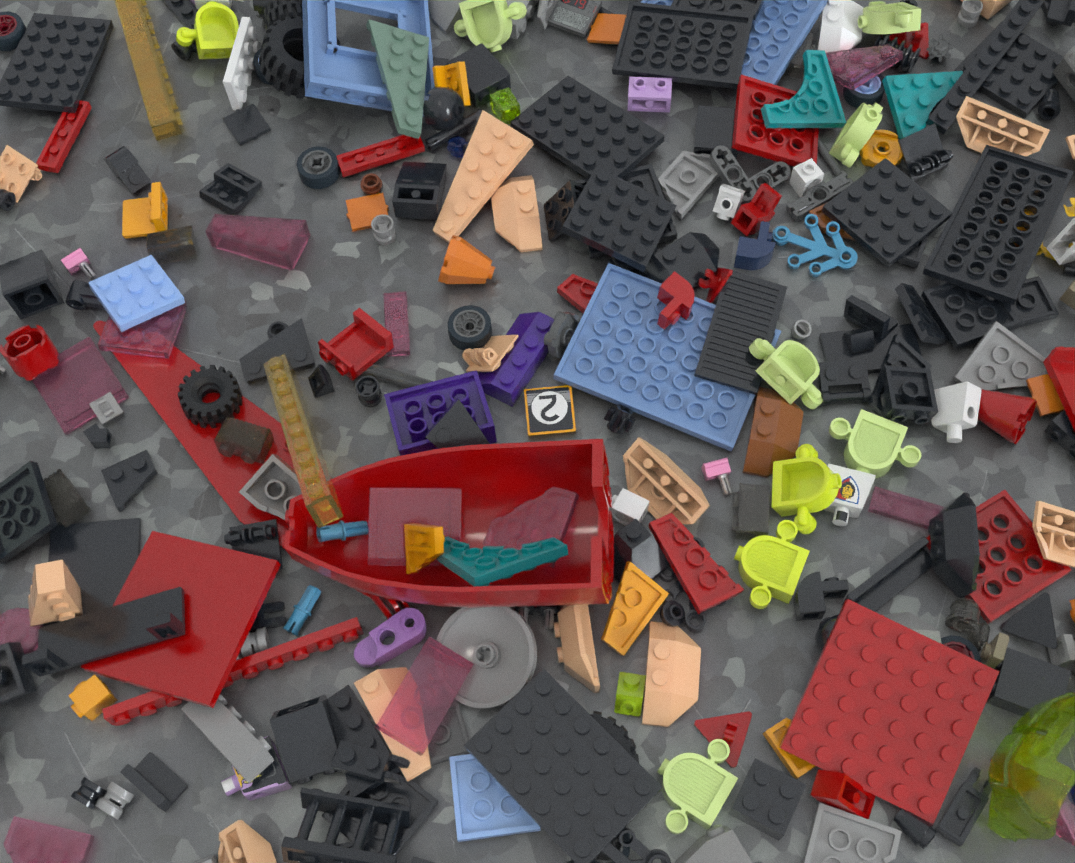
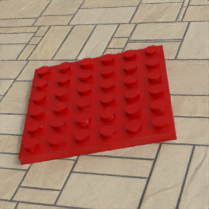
(889, 710)

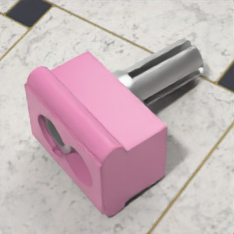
(78, 261)
(718, 469)

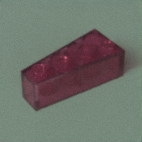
(260, 238)

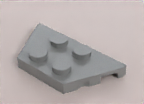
(687, 180)

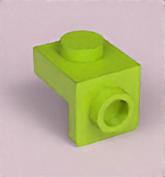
(629, 694)

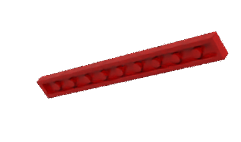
(244, 668)

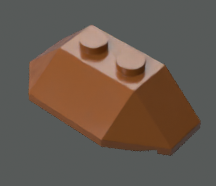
(772, 432)

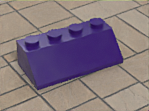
(522, 361)

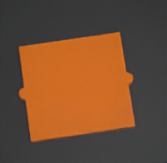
(607, 28)
(364, 209)
(1045, 395)

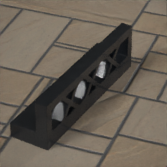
(893, 577)

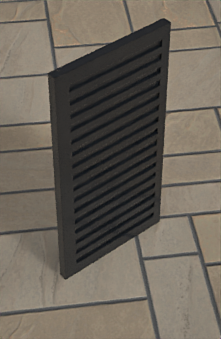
(744, 311)

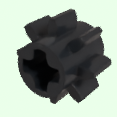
(619, 419)

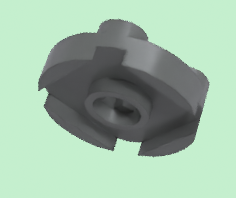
(561, 333)

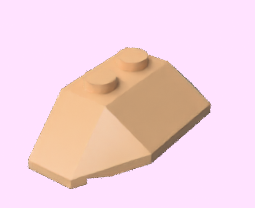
(993, 127)
(517, 213)
(663, 483)
(1055, 533)
(577, 645)
(670, 675)
(243, 845)

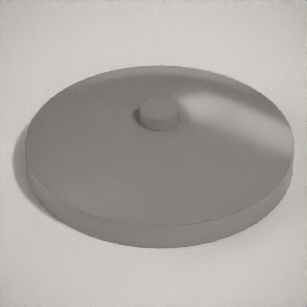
(498, 646)

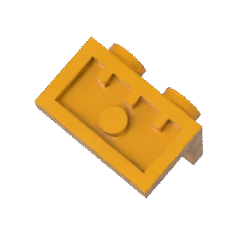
(146, 214)

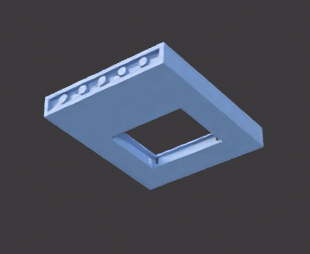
(353, 73)

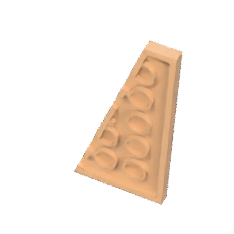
(485, 165)

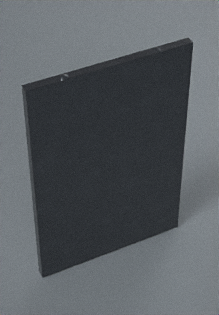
(97, 557)

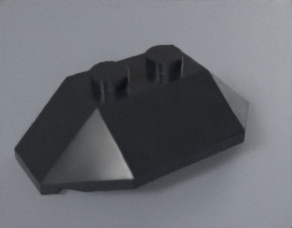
(687, 257)
(956, 545)

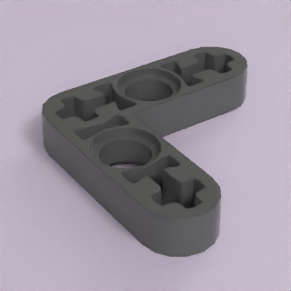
(748, 184)

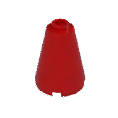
(1006, 413)

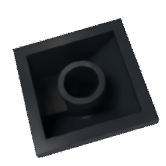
(639, 547)

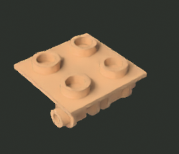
(17, 171)
(490, 356)

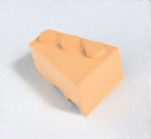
(53, 594)

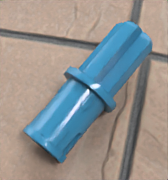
(341, 530)
(302, 610)

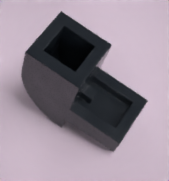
(126, 167)
(810, 595)

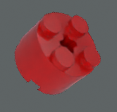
(29, 351)

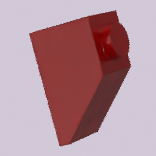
(842, 793)

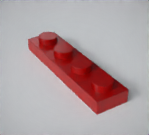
(62, 138)
(379, 154)

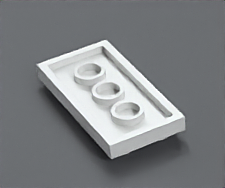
(241, 64)

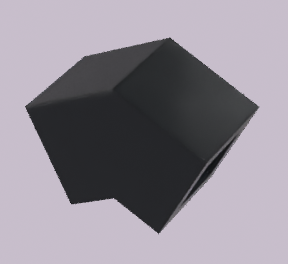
(98, 436)

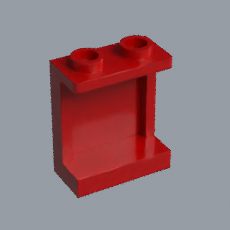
(357, 345)

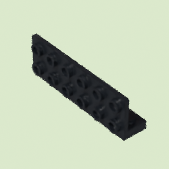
(108, 632)

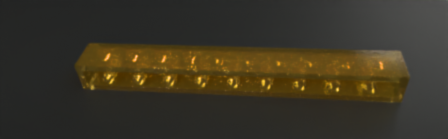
(148, 68)
(302, 442)

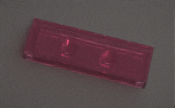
(397, 322)
(902, 507)

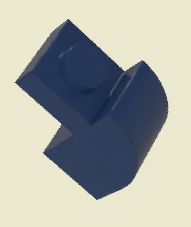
(755, 253)

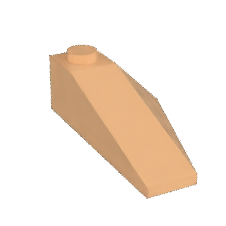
(376, 693)

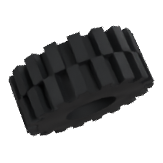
(208, 382)

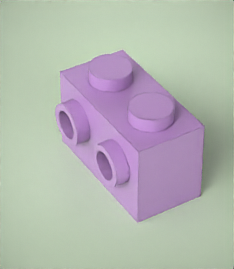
(649, 94)

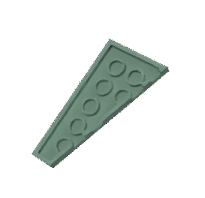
(403, 70)

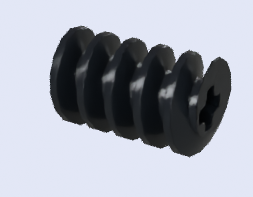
(909, 57)

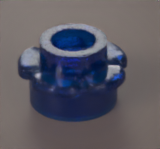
(456, 151)

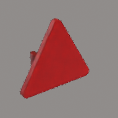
(917, 38)
(715, 282)
(730, 728)

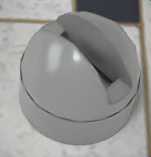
(803, 327)

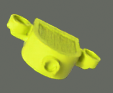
(213, 31)
(803, 487)
(772, 565)

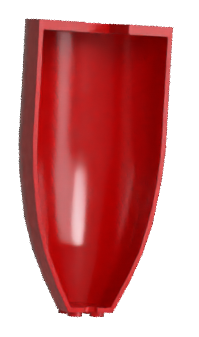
(492, 485)

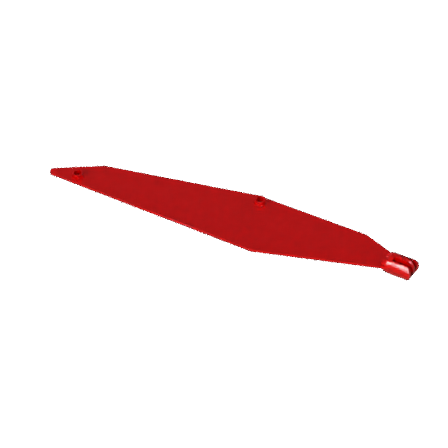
(160, 384)

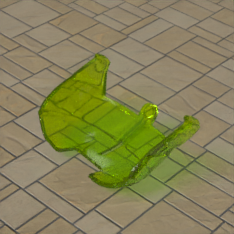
(1026, 775)

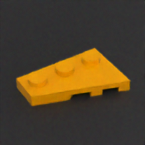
(632, 608)

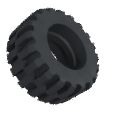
(277, 64)

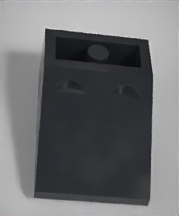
(419, 190)

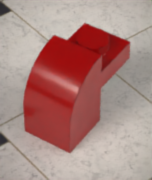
(759, 209)
(678, 297)

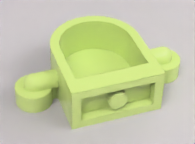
(889, 18)
(488, 21)
(856, 133)
(789, 370)
(874, 444)
(696, 786)

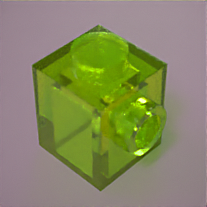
(504, 105)

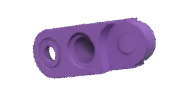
(372, 651)

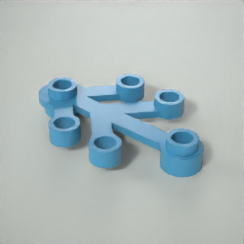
(817, 247)

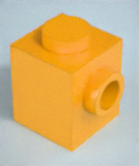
(91, 698)

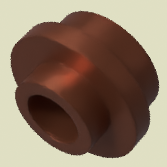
(371, 179)

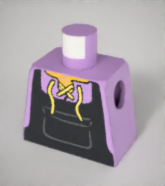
(268, 782)

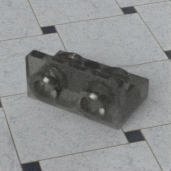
(172, 245)

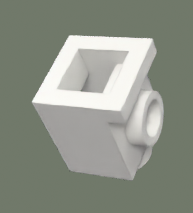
(735, 198)

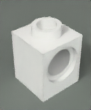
(805, 177)
(628, 507)

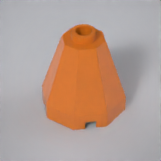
(465, 264)

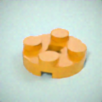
(888, 140)

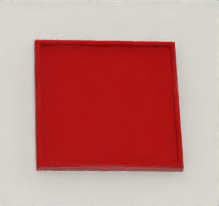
(220, 604)

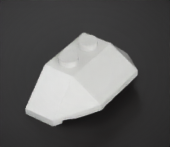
(839, 26)

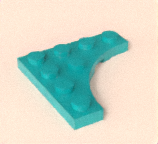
(914, 96)
(815, 102)
(494, 562)

